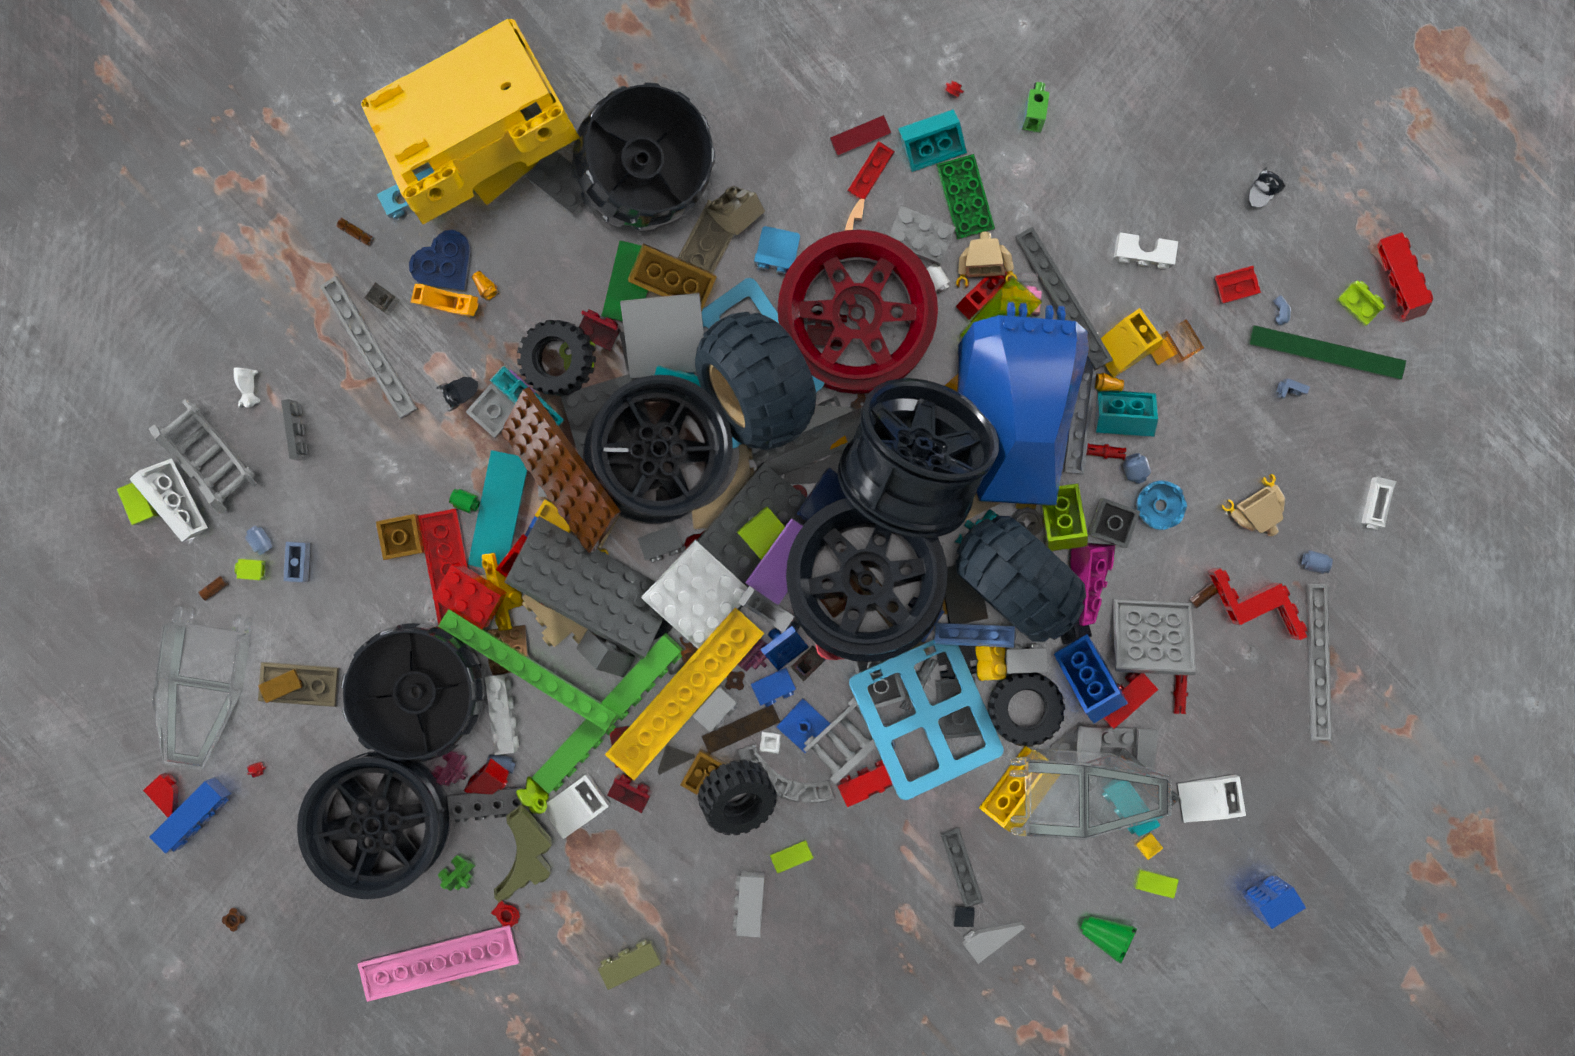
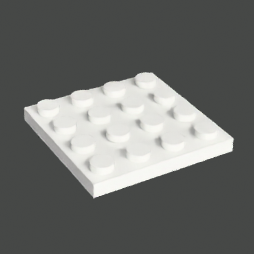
(695, 594)

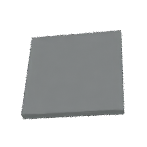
(662, 333)
(1154, 637)

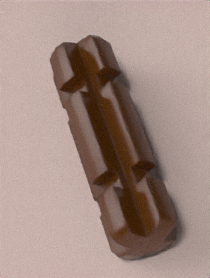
(354, 231)

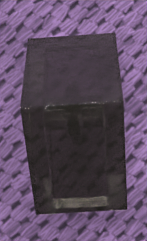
(382, 298)
(807, 663)
(673, 757)

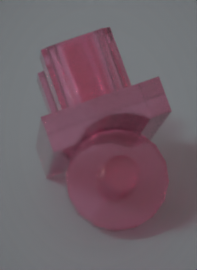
(754, 657)
(453, 769)

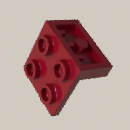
(602, 332)
(630, 793)

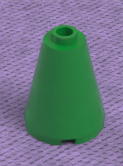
(1109, 936)

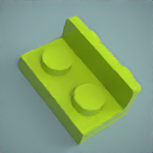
(1361, 302)

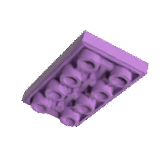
(770, 574)

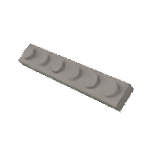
(1080, 424)

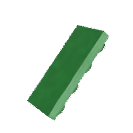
(965, 196)
(619, 286)

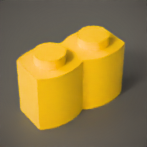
(990, 663)

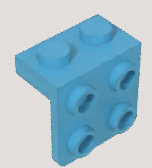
(776, 249)

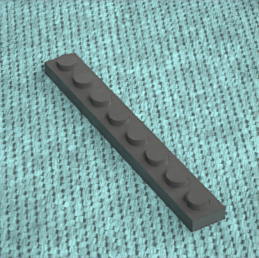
(1061, 293)

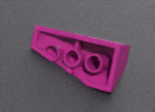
(1091, 566)

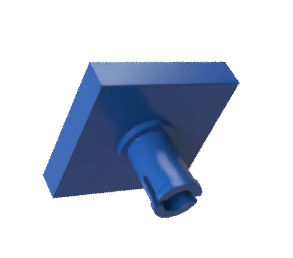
(784, 647)
(802, 723)

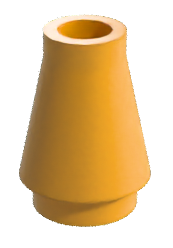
(485, 286)
(1107, 383)

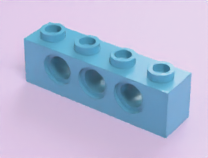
(389, 197)

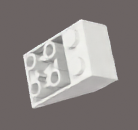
(1211, 799)
(576, 806)

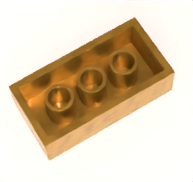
(670, 275)

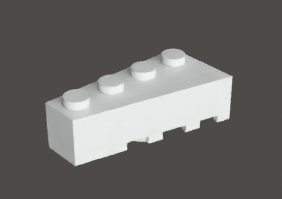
(170, 498)

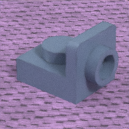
(1295, 388)

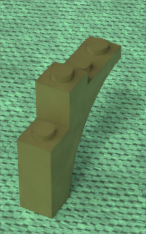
(528, 863)

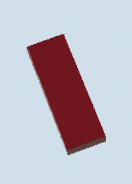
(860, 135)

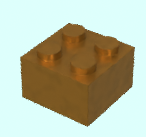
(400, 537)

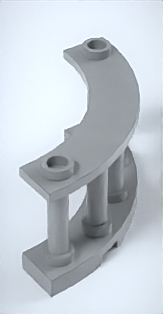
(192, 467)

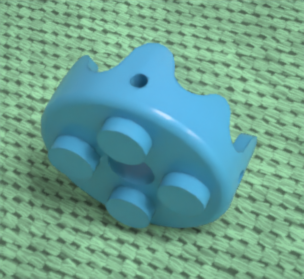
(1174, 500)

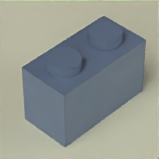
(296, 562)

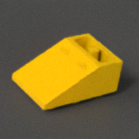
(1130, 342)

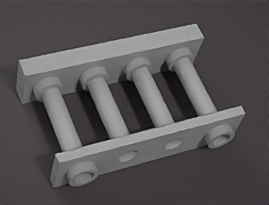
(851, 757)

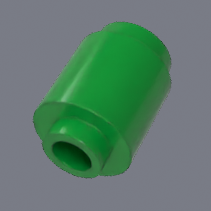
(464, 501)

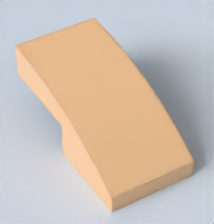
(856, 214)

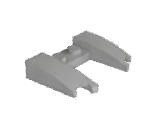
(1140, 739)

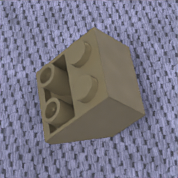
(735, 209)

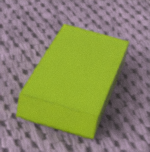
(791, 856)
(1156, 883)

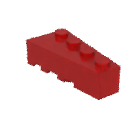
(1405, 276)

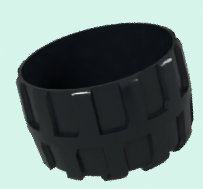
(662, 130)
(381, 701)

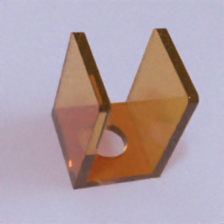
(1192, 336)

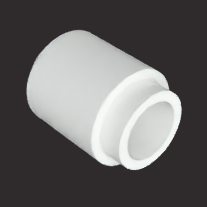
(938, 277)

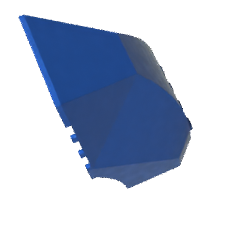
(1027, 385)

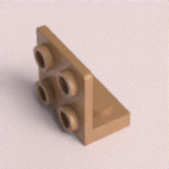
(515, 638)

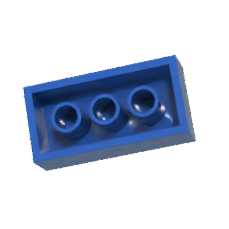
(1090, 679)
(190, 815)
(1274, 901)

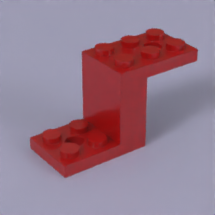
(1258, 603)

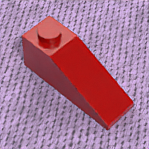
(981, 295)

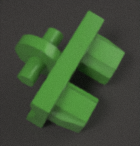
(459, 877)

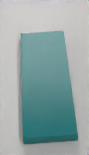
(498, 507)

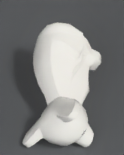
(245, 383)

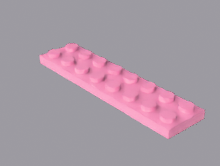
(438, 963)

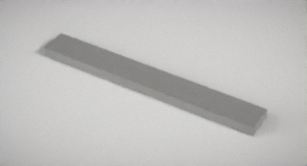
(368, 347)
(1319, 662)

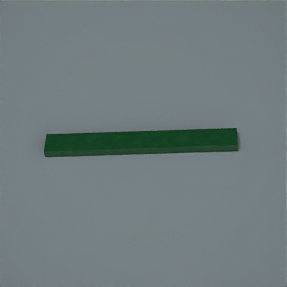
(1327, 352)

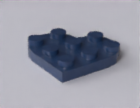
(443, 263)

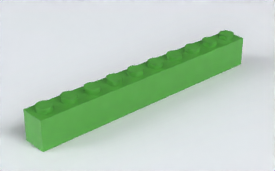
(529, 670)
(619, 700)

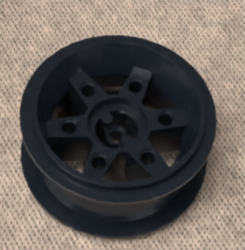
(845, 641)

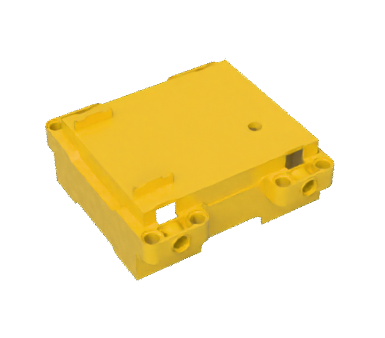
(465, 120)

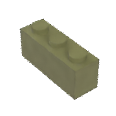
(629, 964)

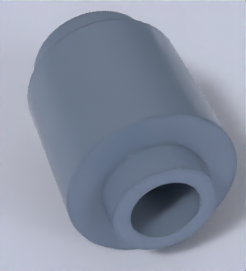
(258, 540)
(1317, 562)
(504, 761)

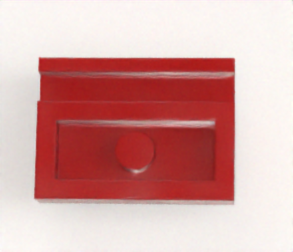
(1237, 284)

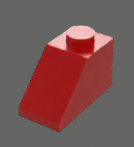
(487, 779)
(164, 793)

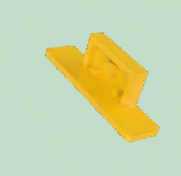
(513, 598)

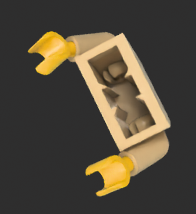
(985, 258)
(1261, 510)

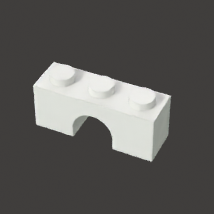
(1128, 250)

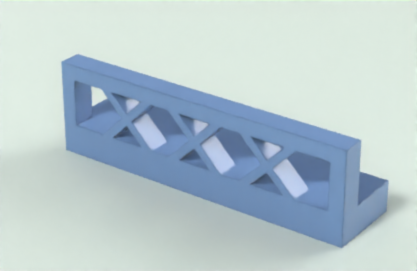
(975, 635)

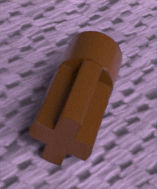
(212, 588)
(1203, 596)

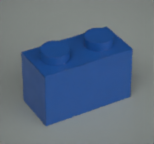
(773, 687)

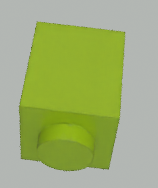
(250, 569)

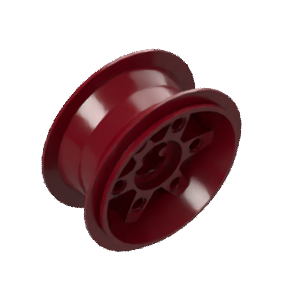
(890, 257)

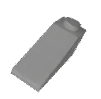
(988, 940)

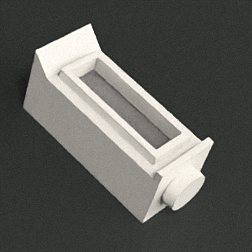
(1378, 502)

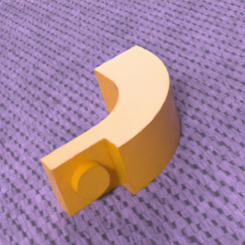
(444, 300)

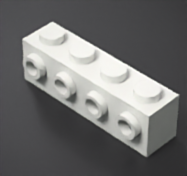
(500, 713)

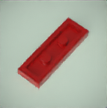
(871, 171)

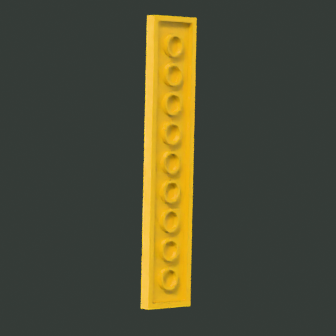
(684, 693)

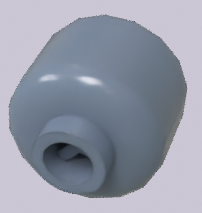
(1136, 468)

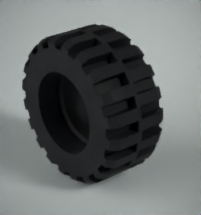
(532, 351)
(1045, 727)
(732, 781)

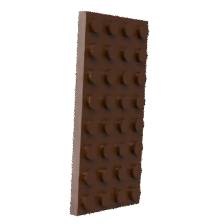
(559, 470)

